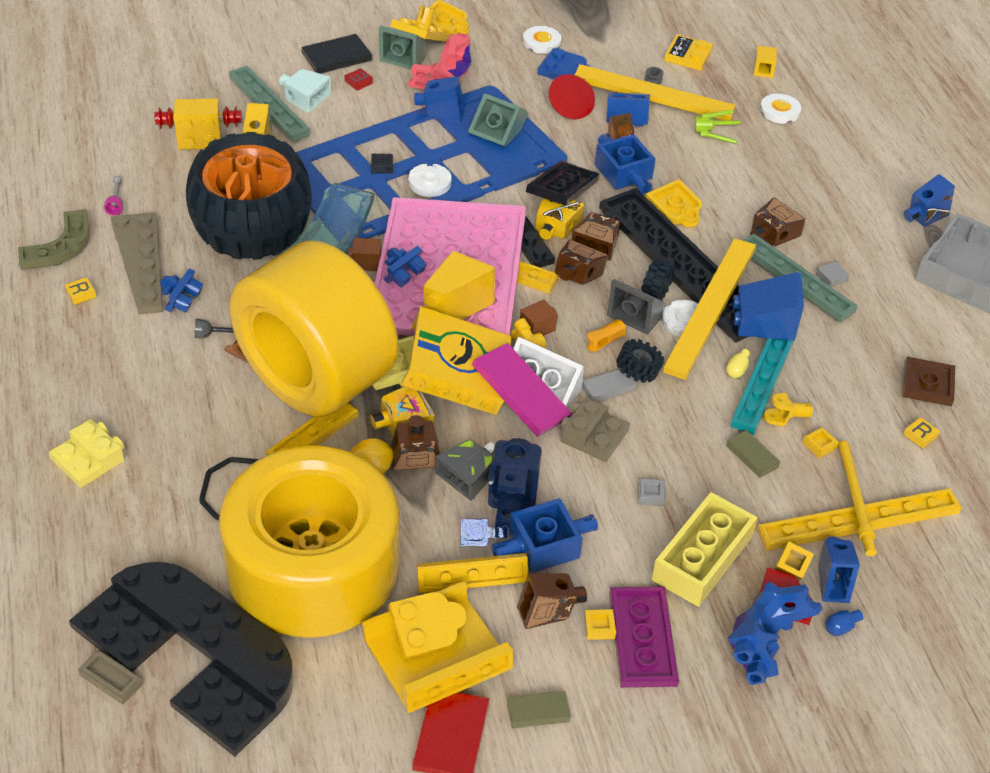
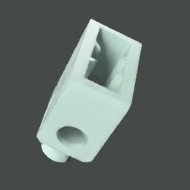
(306, 89)

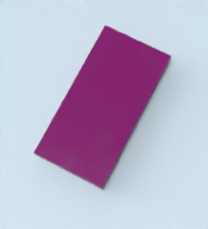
(643, 637)

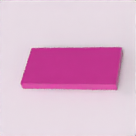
(522, 389)

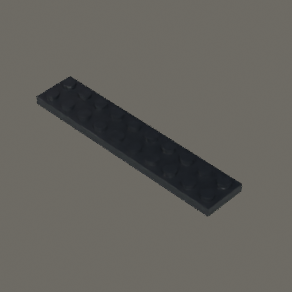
(662, 239)

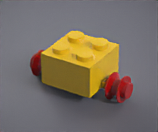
(197, 121)

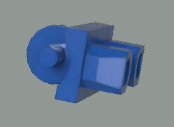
(400, 261)
(178, 288)

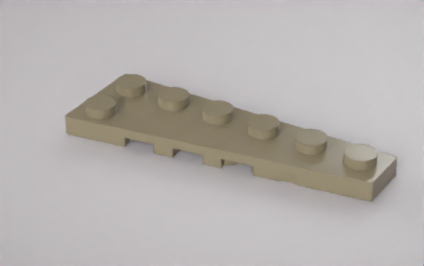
(140, 254)

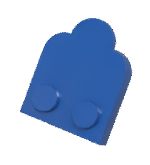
(560, 63)

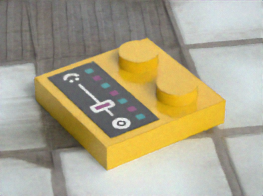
(689, 52)

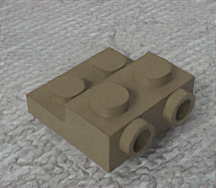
(593, 429)

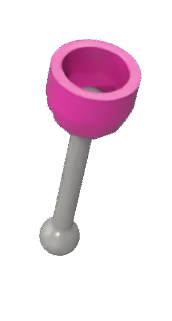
(111, 202)

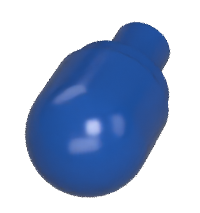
(842, 622)

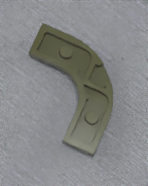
(65, 247)

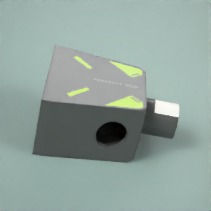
(466, 467)

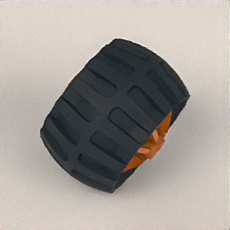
(248, 195)

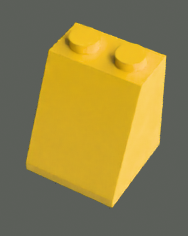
(460, 286)

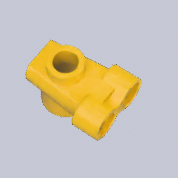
(523, 330)

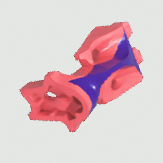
(453, 62)

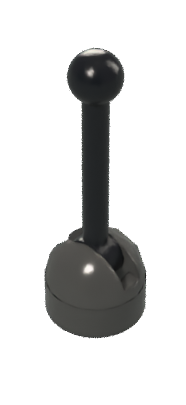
(204, 328)

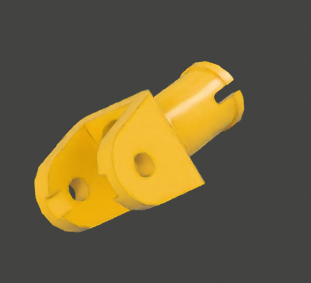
(786, 409)

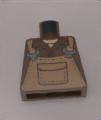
(777, 223)
(598, 232)
(580, 263)
(415, 444)
(548, 598)

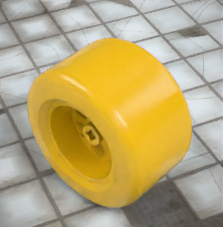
(314, 327)
(323, 580)

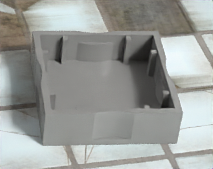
(960, 263)

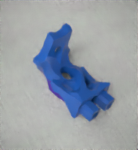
(757, 628)

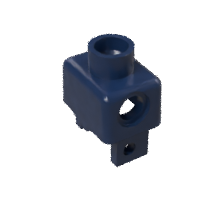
(514, 470)

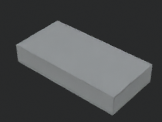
(608, 385)

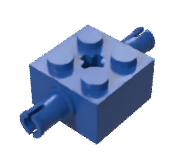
(625, 162)
(545, 535)

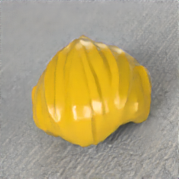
(375, 452)

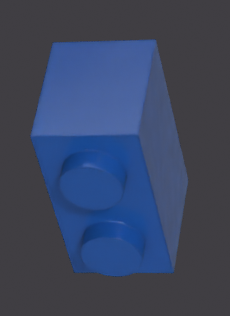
(629, 103)

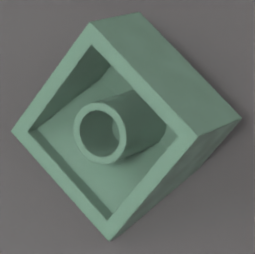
(400, 47)
(497, 120)

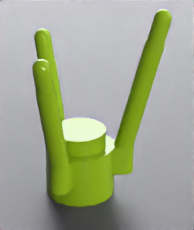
(705, 123)

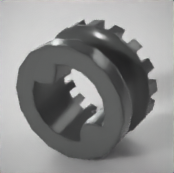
(650, 72)

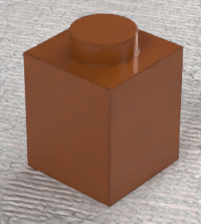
(366, 253)
(540, 317)

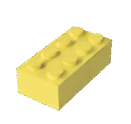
(704, 549)

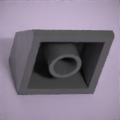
(634, 307)

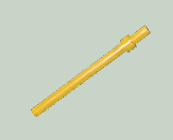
(865, 530)

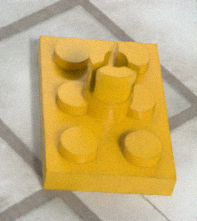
(422, 25)

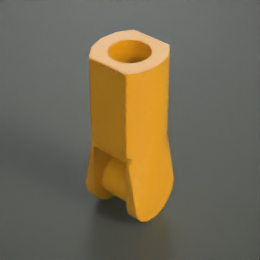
(605, 335)

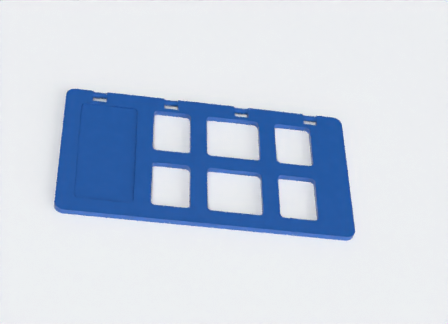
(503, 164)

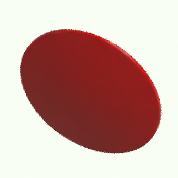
(571, 96)

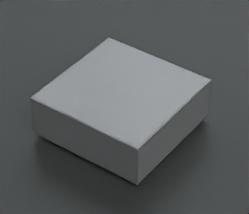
(832, 274)
(651, 492)

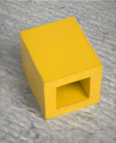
(765, 61)
(794, 560)

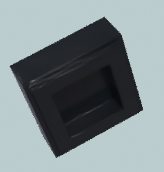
(381, 163)

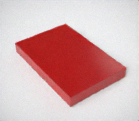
(451, 734)

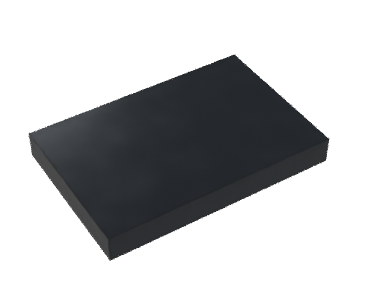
(336, 53)

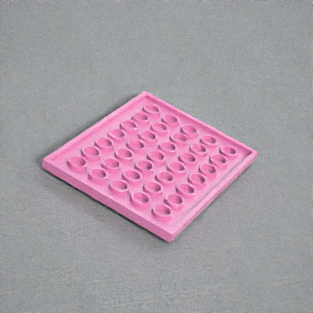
(438, 227)

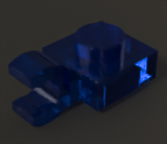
(476, 532)

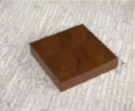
(929, 381)

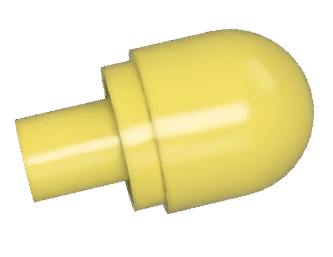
(738, 364)

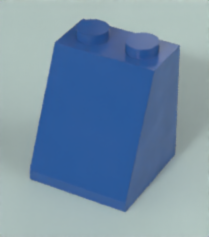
(769, 307)

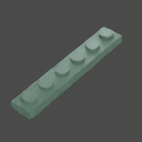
(260, 93)
(813, 288)

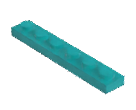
(761, 385)

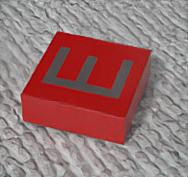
(358, 79)

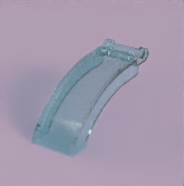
(339, 217)

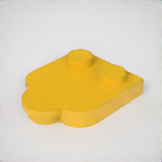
(450, 18)
(677, 203)
(426, 623)

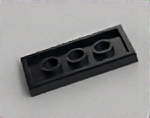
(562, 183)

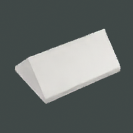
(557, 372)

